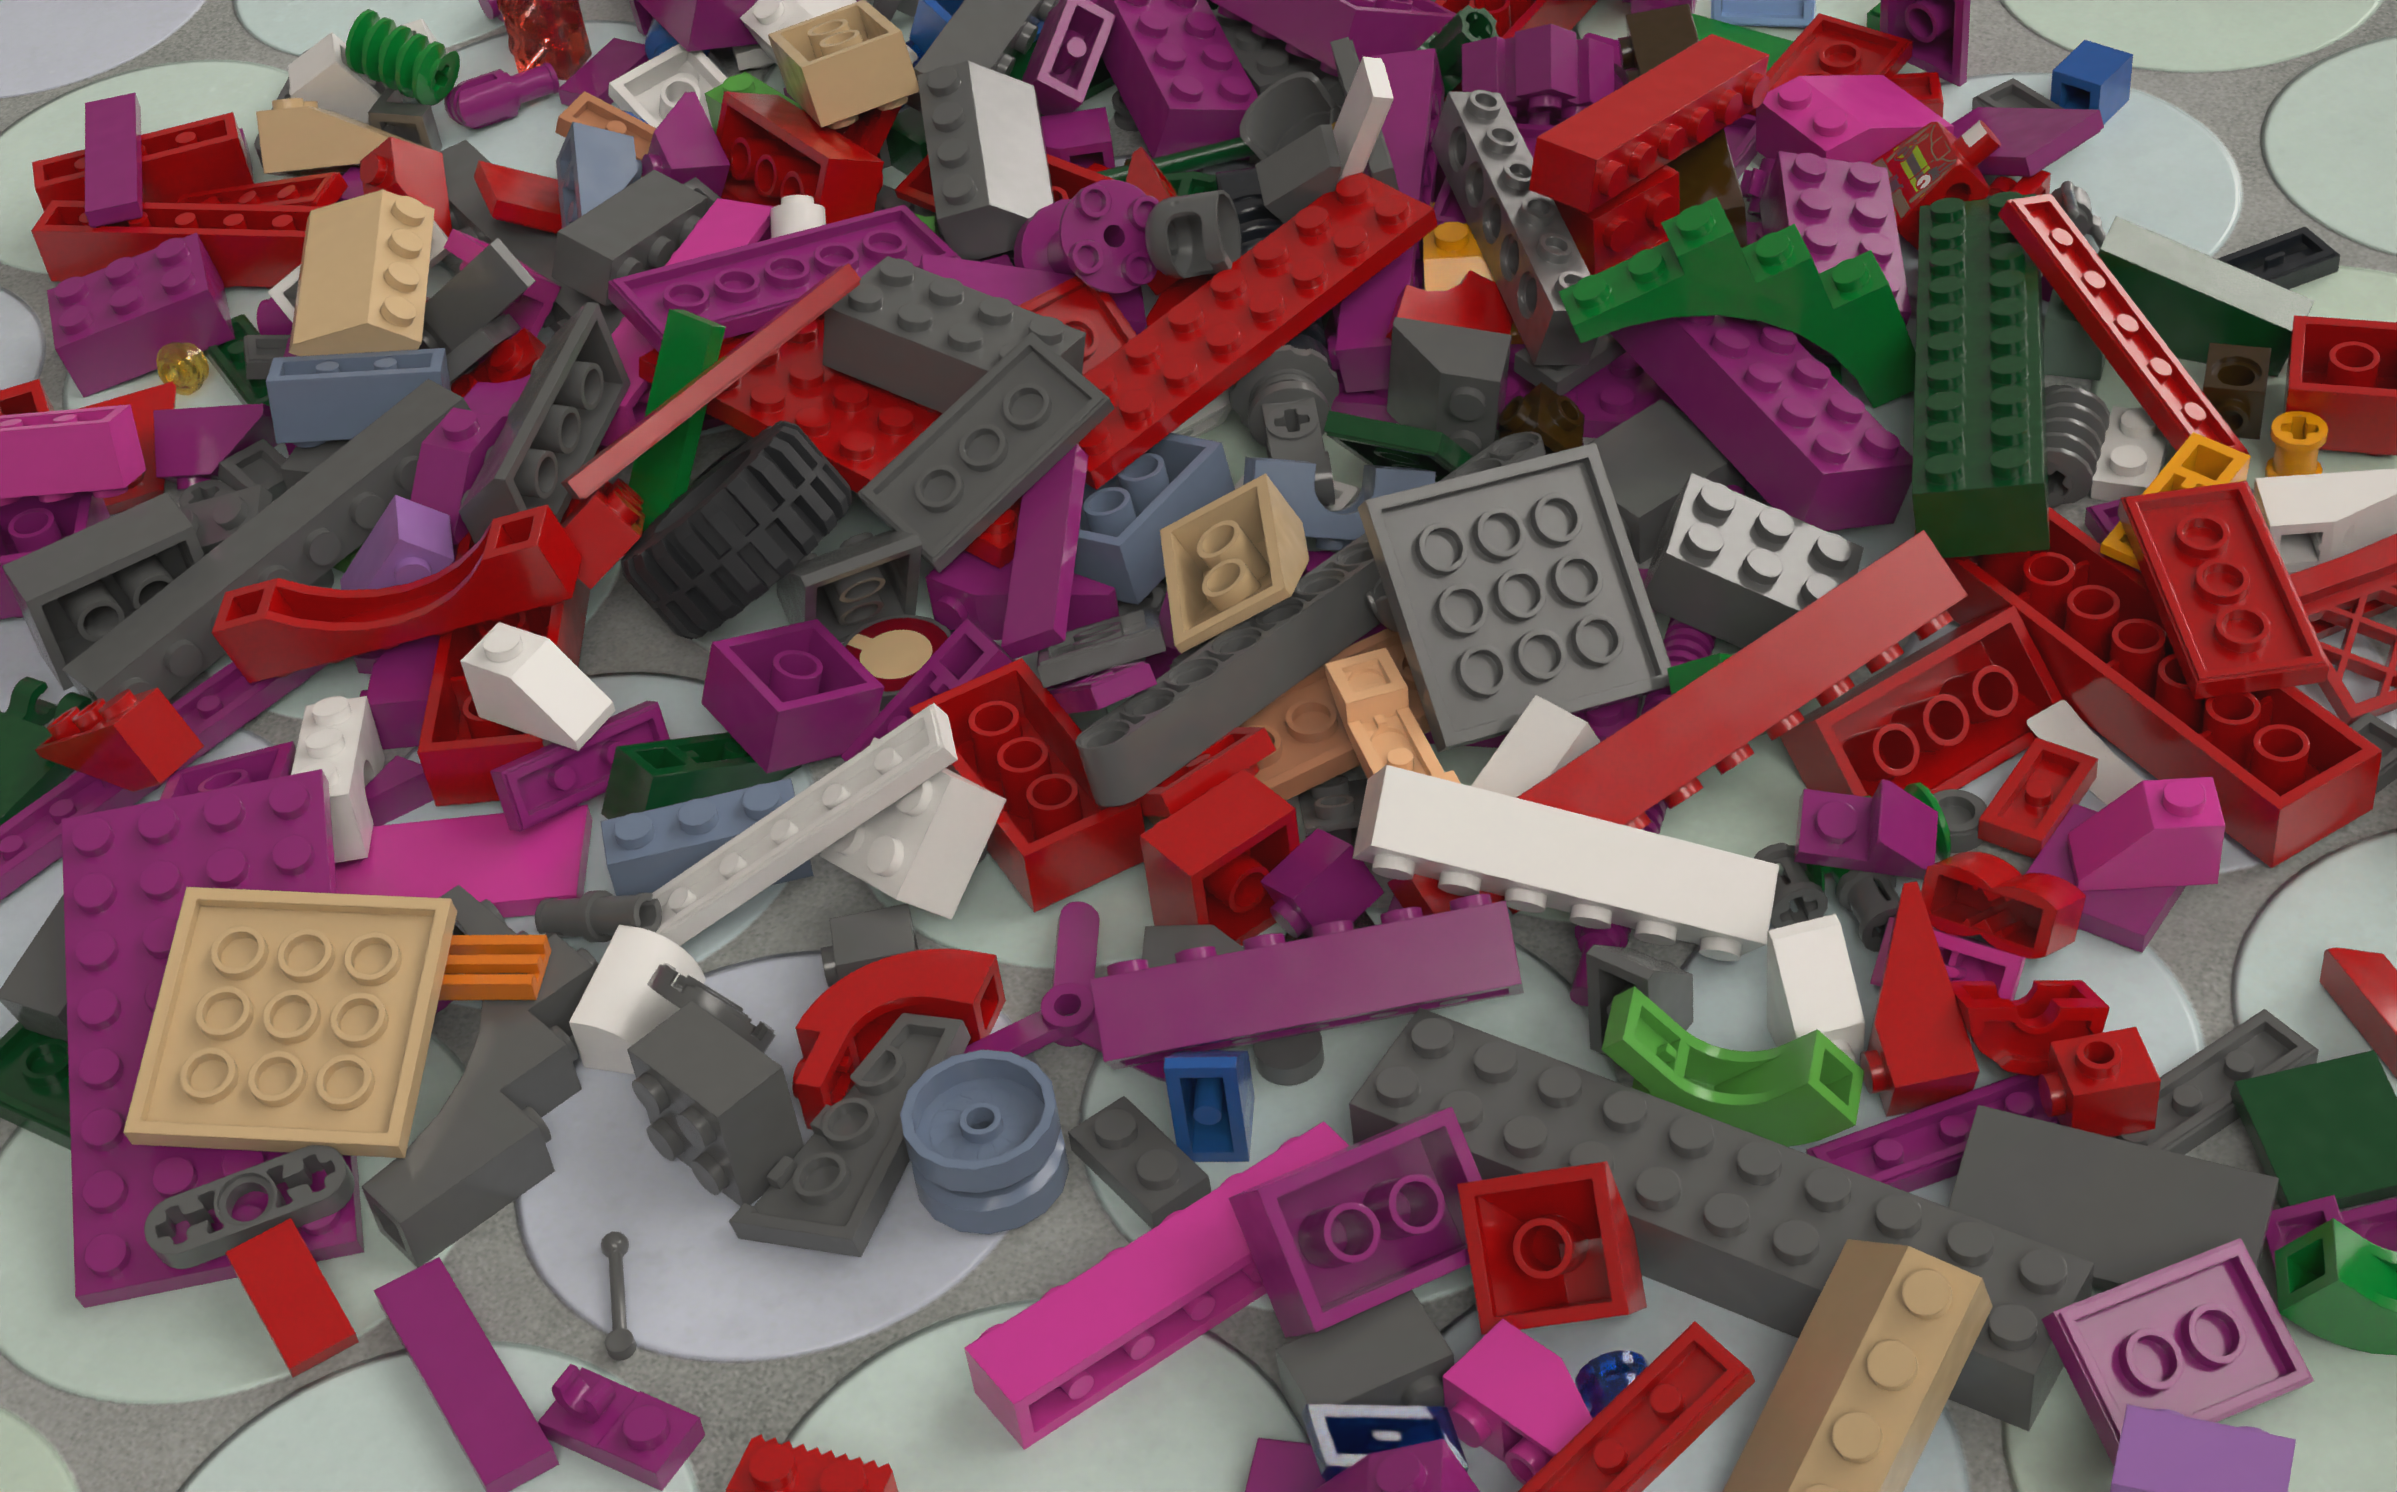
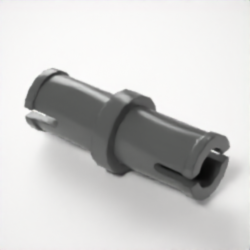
(597, 915)

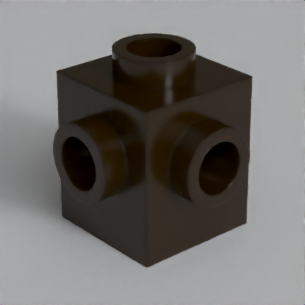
(1545, 413)

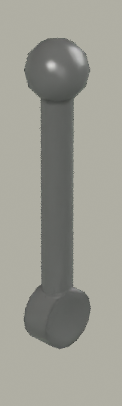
(620, 1341)

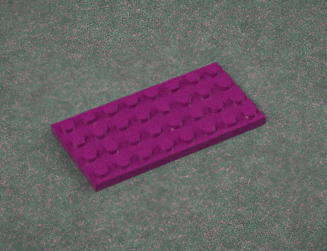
(120, 916)

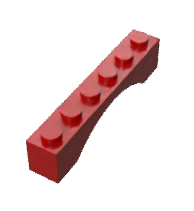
(292, 626)

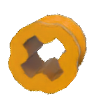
(2297, 444)

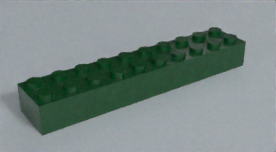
(1978, 384)

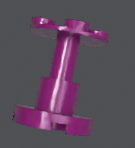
(1092, 237)

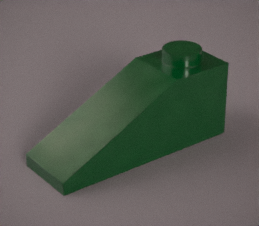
(679, 771)

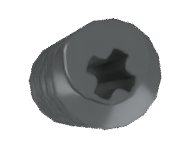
(2074, 441)

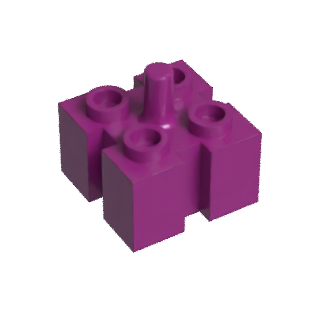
(1540, 72)

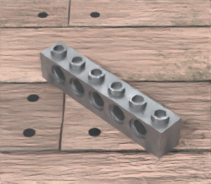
(1514, 227)

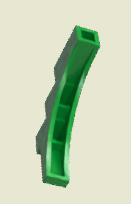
(1769, 281)

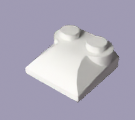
(659, 83)

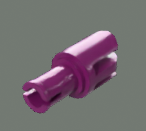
(498, 95)

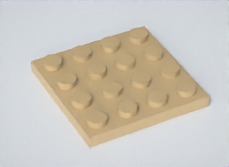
(292, 1022)

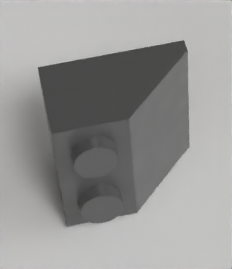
(1449, 380)

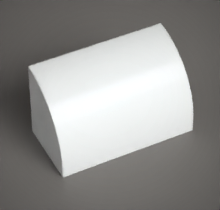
(619, 1003)

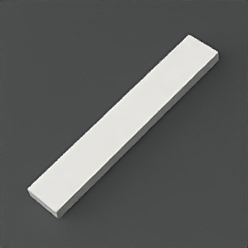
(806, 824)

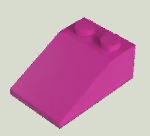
(1839, 117)

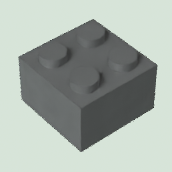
(714, 1103)

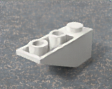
(2327, 513)

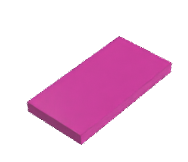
(478, 854)

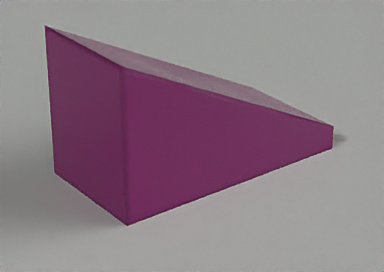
(397, 790)

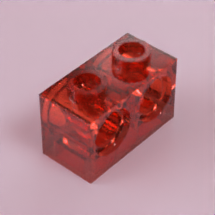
(546, 34)

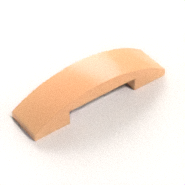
(1378, 715)

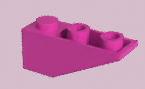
(1514, 1400)

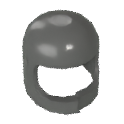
(1193, 234)

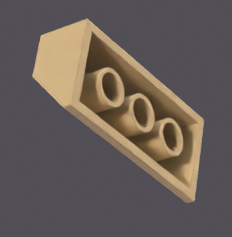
(363, 276)
(1866, 1375)

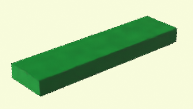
(665, 469)

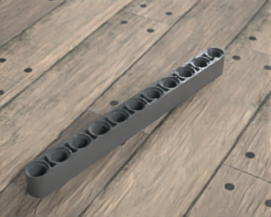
(1248, 664)

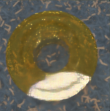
(183, 365)

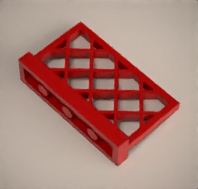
(2326, 595)

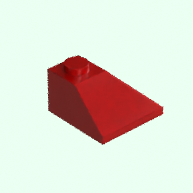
(1551, 1247)

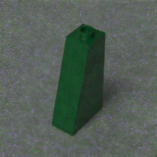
(2200, 298)

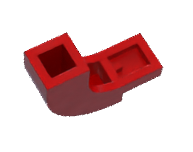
(864, 1005)

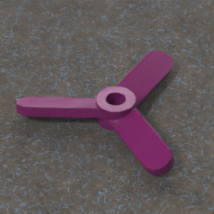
(1069, 994)

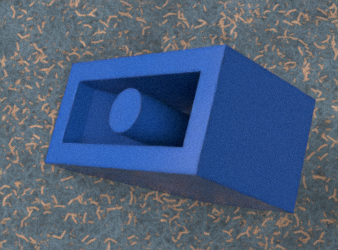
(1211, 1104)

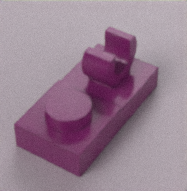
(620, 1427)

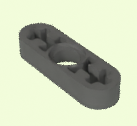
(193, 1205)

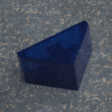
(1350, 1432)

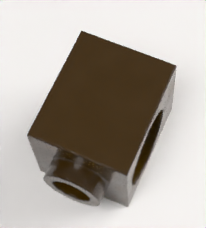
(2237, 386)

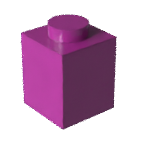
(1319, 885)

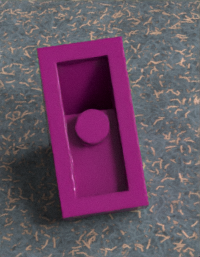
(1867, 834)

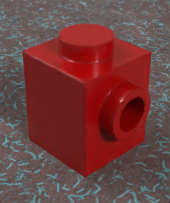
(2101, 1083)

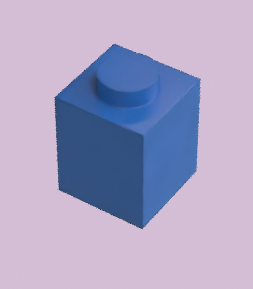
(2093, 79)

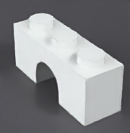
(345, 744)

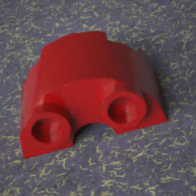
(2021, 1030)

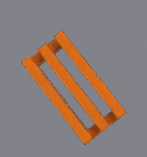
(478, 959)

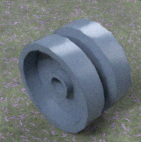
(985, 1141)

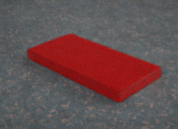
(2222, 590)

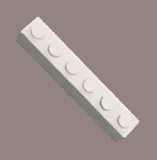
(1565, 863)

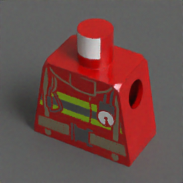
(1936, 167)

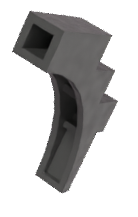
(491, 1130)

